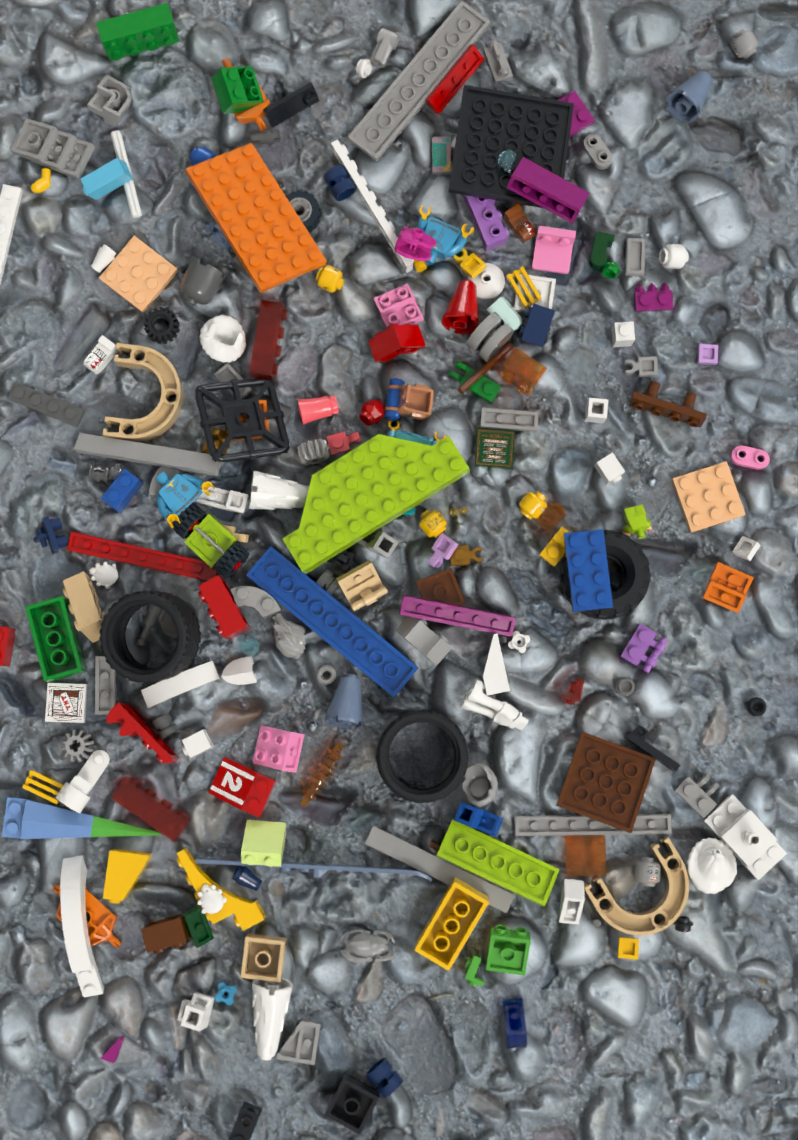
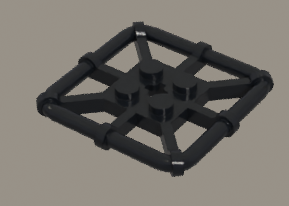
(236, 429)

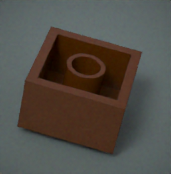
(165, 933)

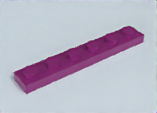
(457, 615)

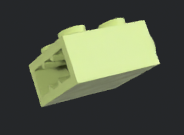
(263, 843)

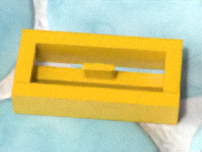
(526, 277)
(29, 779)

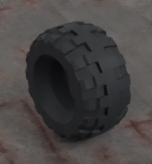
(634, 576)

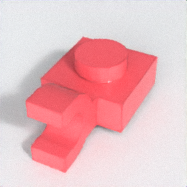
(340, 443)

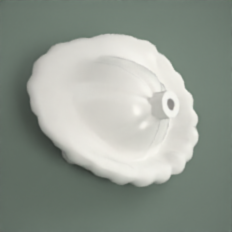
(223, 338)
(711, 865)

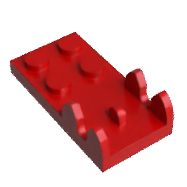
(133, 724)

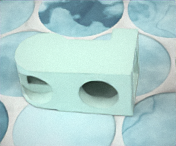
(506, 313)

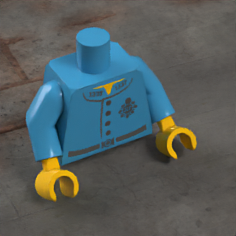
(448, 238)
(178, 494)

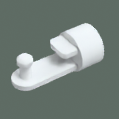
(75, 794)

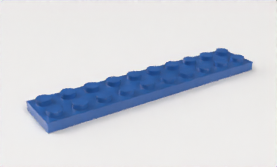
(332, 621)

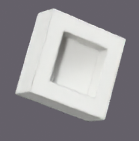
(746, 548)

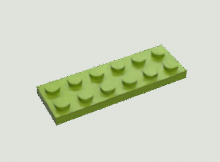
(498, 862)

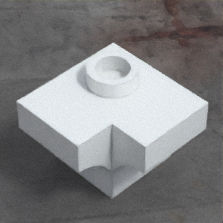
(197, 1012)

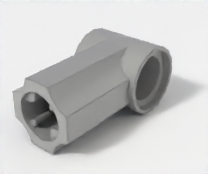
(386, 43)

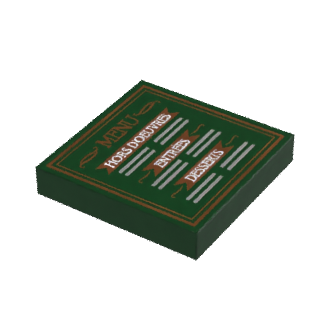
(494, 448)

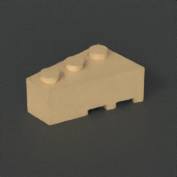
(84, 605)

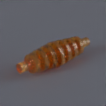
(321, 774)

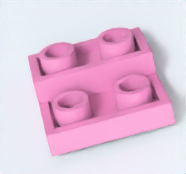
(398, 306)

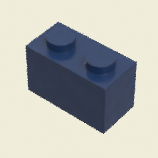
(537, 325)

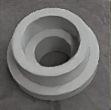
(321, 670)

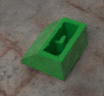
(237, 89)

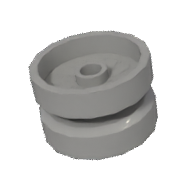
(490, 337)

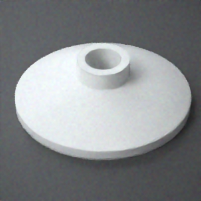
(492, 288)

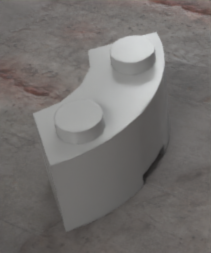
(256, 598)
(423, 639)

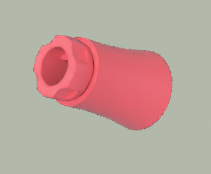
(317, 408)

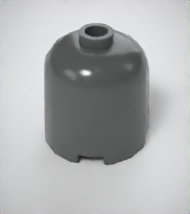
(201, 282)

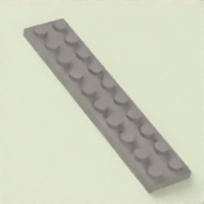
(417, 81)

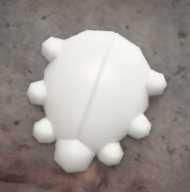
(104, 574)
(211, 899)

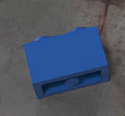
(122, 490)

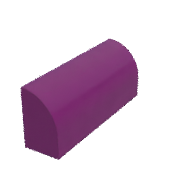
(547, 190)

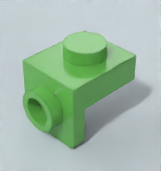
(471, 965)

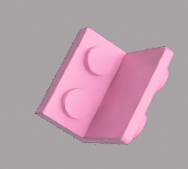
(553, 249)
(278, 749)

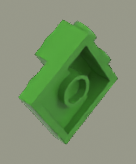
(508, 950)

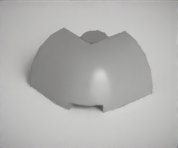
(110, 100)

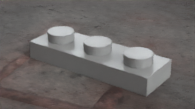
(509, 419)
(104, 686)

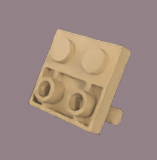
(361, 585)

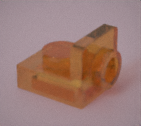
(551, 516)

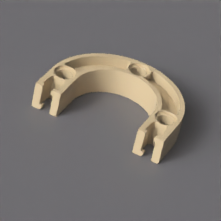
(166, 412)
(669, 906)

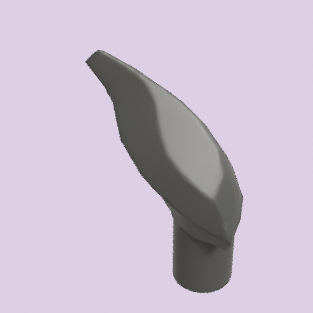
(591, 912)

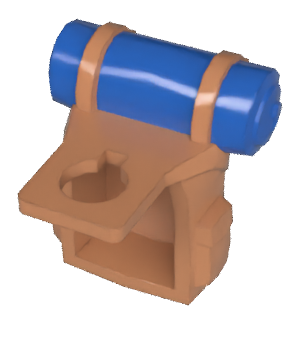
(408, 400)

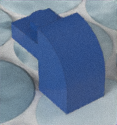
(478, 819)

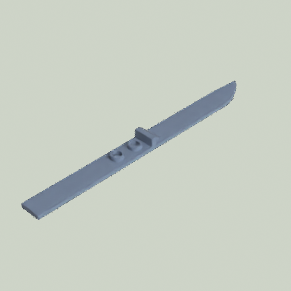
(319, 868)

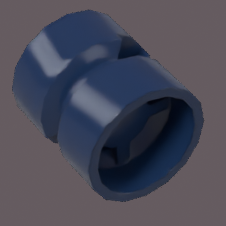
(341, 185)
(377, 1075)

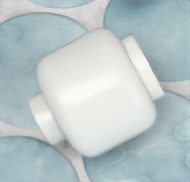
(673, 256)

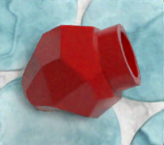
(371, 412)

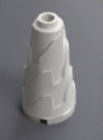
(274, 492)
(270, 1007)

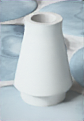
(103, 257)

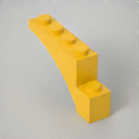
(246, 911)

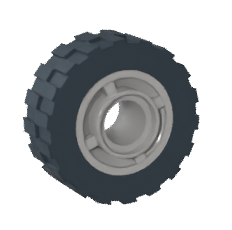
(306, 202)

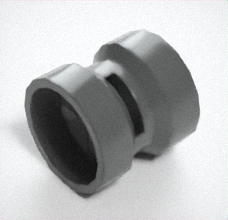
(328, 581)
(164, 726)

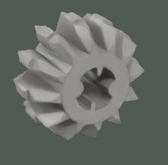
(313, 452)
(73, 740)

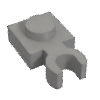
(644, 366)

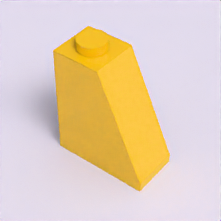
(123, 872)

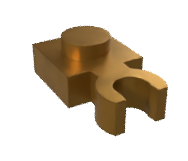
(462, 556)

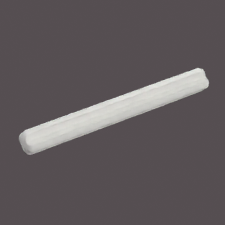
(129, 186)

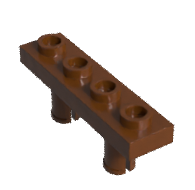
(667, 409)

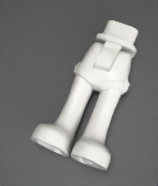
(499, 711)

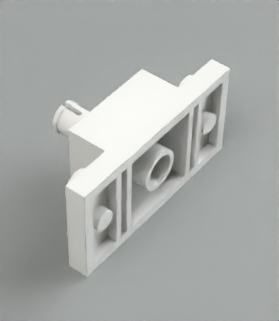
(745, 836)

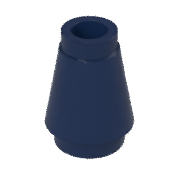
(246, 878)

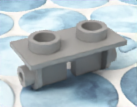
(498, 61)

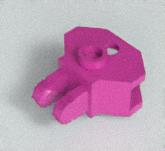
(414, 244)

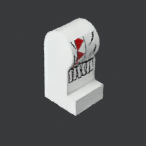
(100, 355)

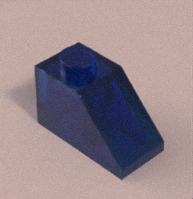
(514, 1023)

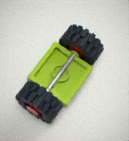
(210, 540)

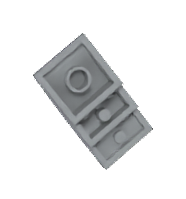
(52, 148)

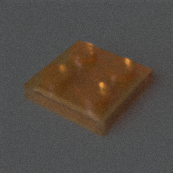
(585, 855)

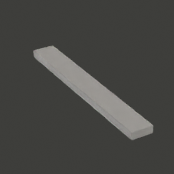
(147, 454)
(580, 825)
(436, 866)

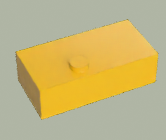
(451, 923)

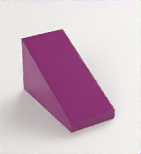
(112, 1054)

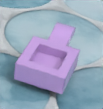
(443, 548)

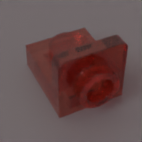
(576, 689)

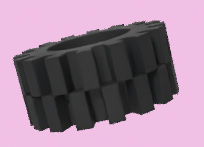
(161, 336)

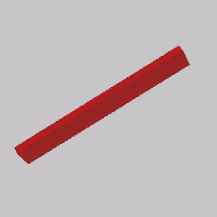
(140, 556)

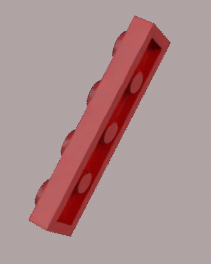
(454, 79)

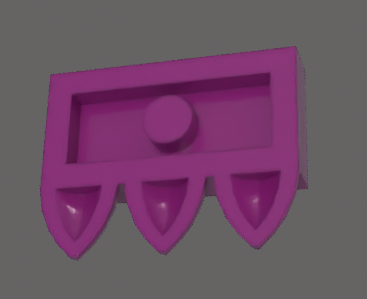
(653, 299)

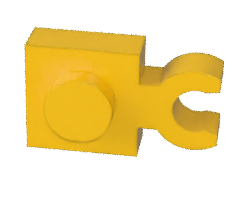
(471, 265)

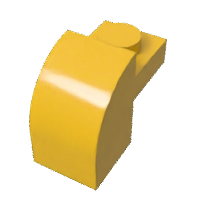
(555, 548)

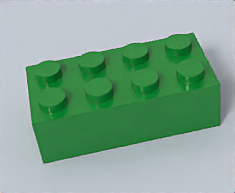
(138, 32)
(56, 639)

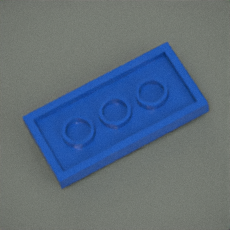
(588, 570)

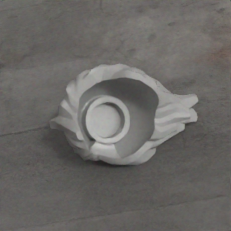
(289, 637)

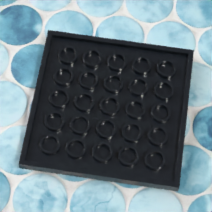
(500, 122)

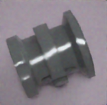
(99, 473)

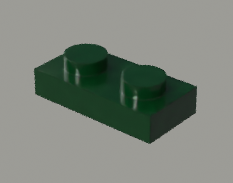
(197, 926)

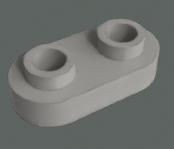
(597, 150)

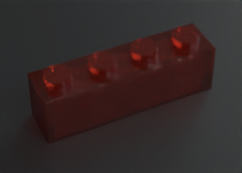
(267, 340)
(151, 809)

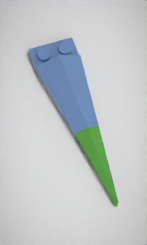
(40, 820)

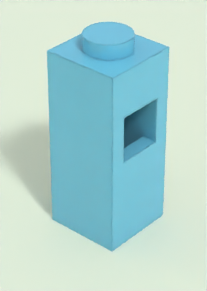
(106, 179)

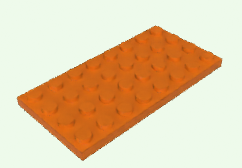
(255, 217)

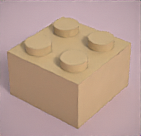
(263, 957)

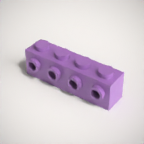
(487, 222)

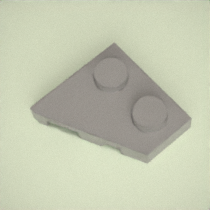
(302, 1043)

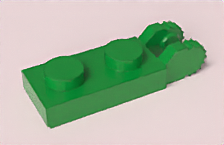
(483, 387)

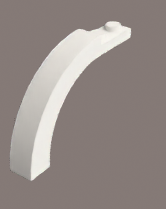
(75, 926)

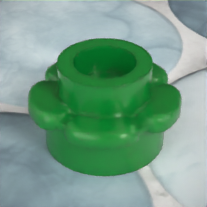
(610, 270)

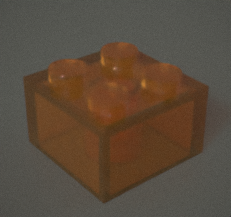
(522, 372)

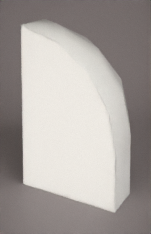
(240, 672)

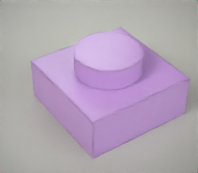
(707, 354)

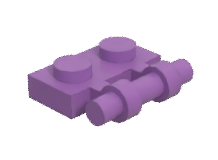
(638, 645)

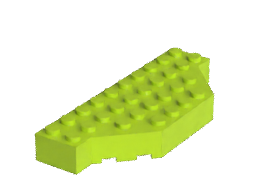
(368, 492)

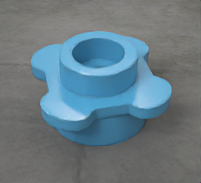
(231, 990)

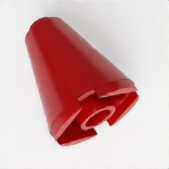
(462, 309)

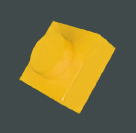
(628, 948)

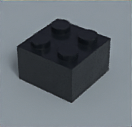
(352, 1103)

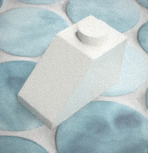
(571, 901)

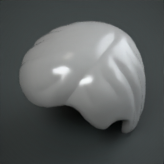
(479, 785)

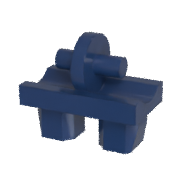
(49, 527)

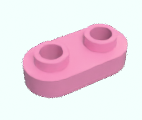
(750, 457)

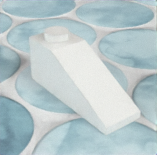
(494, 672)

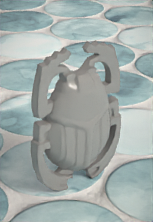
(367, 945)

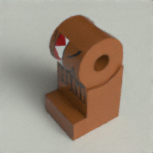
(519, 223)

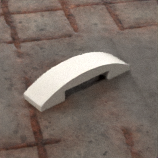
(224, 499)
(180, 684)

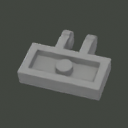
(695, 796)

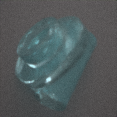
(507, 160)

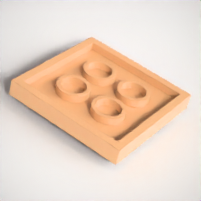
(138, 274)
(708, 497)

